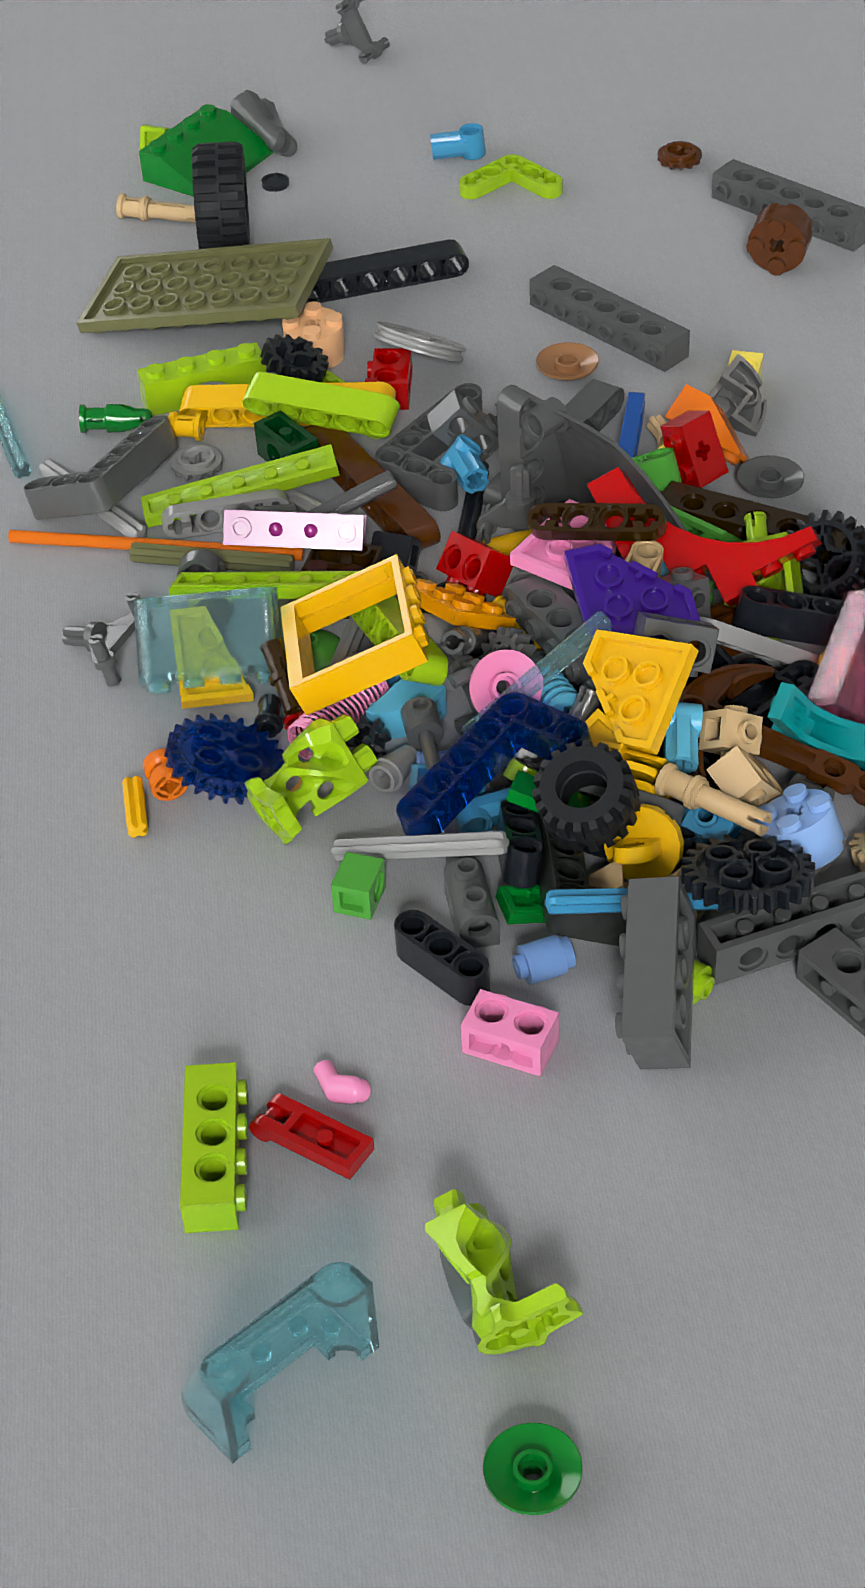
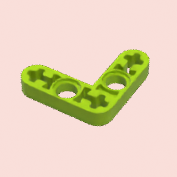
(511, 169)

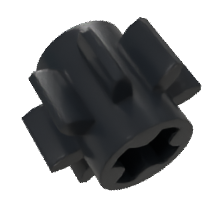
(373, 731)

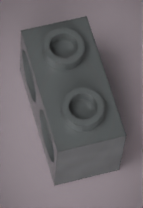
(470, 423)
(682, 631)

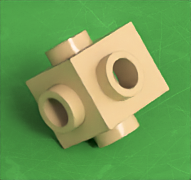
(730, 727)

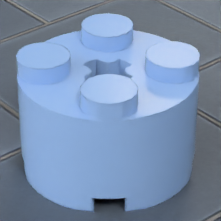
(808, 821)

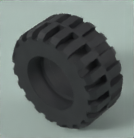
(220, 195)

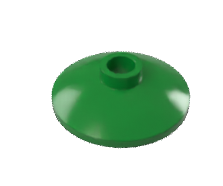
(529, 1450)

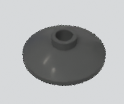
(770, 476)

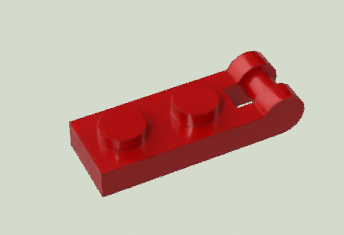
(312, 1135)

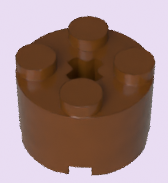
(780, 238)

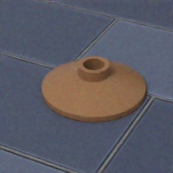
(567, 361)

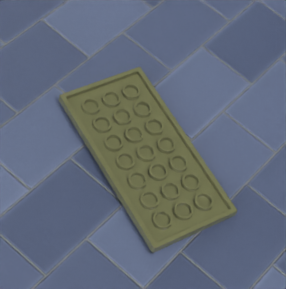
(206, 286)

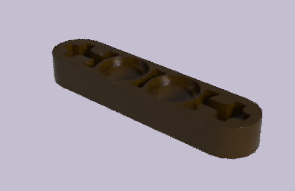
(595, 527)

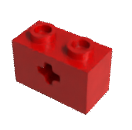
(695, 447)

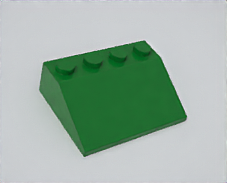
(169, 157)

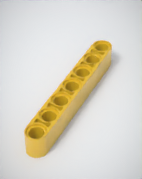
(224, 405)

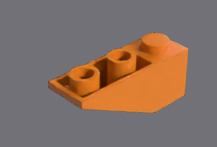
(695, 400)

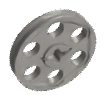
(419, 341)

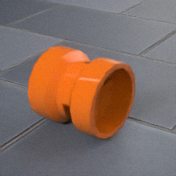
(160, 777)

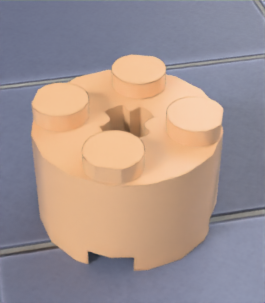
(321, 327)

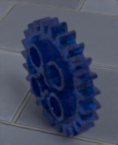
(221, 756)

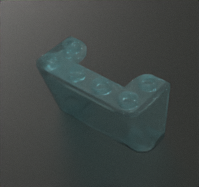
(205, 637)

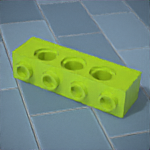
(212, 1148)

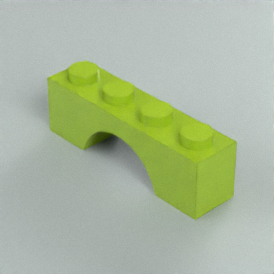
(164, 383)

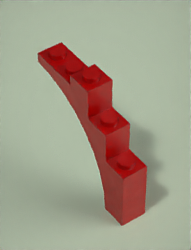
(730, 563)

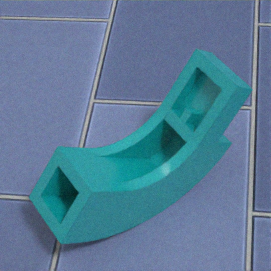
(809, 724)

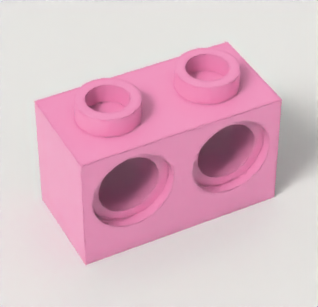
(510, 1032)

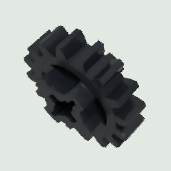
(294, 358)

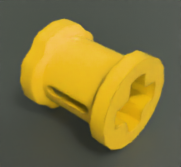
(187, 425)

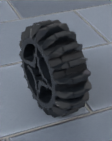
(841, 557)

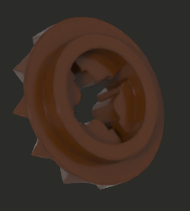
(679, 155)

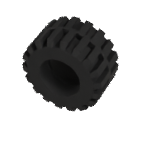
(582, 768)

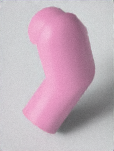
(341, 1088)

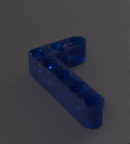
(481, 753)

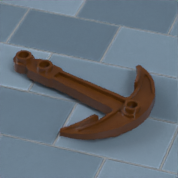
(778, 748)

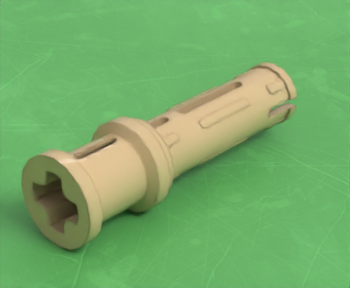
(146, 209)
(697, 793)

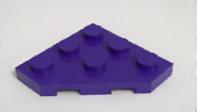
(623, 589)

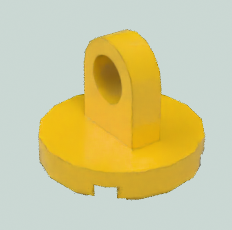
(651, 846)

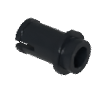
(269, 715)

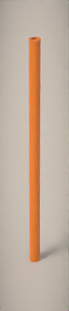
(125, 543)

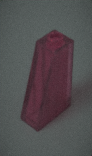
(841, 675)

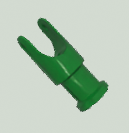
(112, 418)

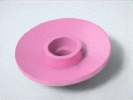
(494, 667)

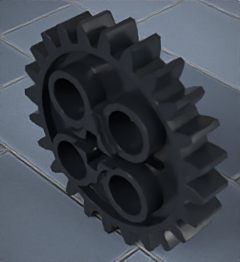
(748, 873)

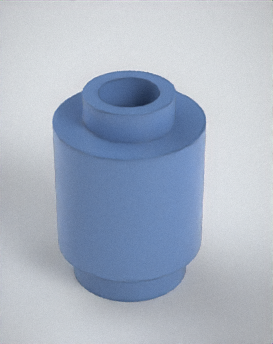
(544, 959)

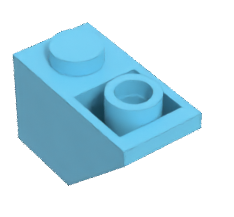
(388, 707)

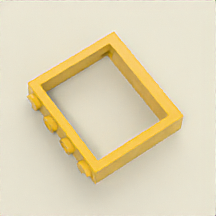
(368, 667)

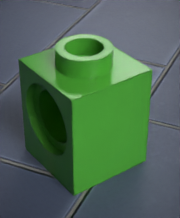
(358, 885)

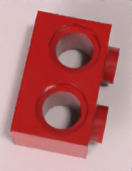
(394, 368)
(474, 565)

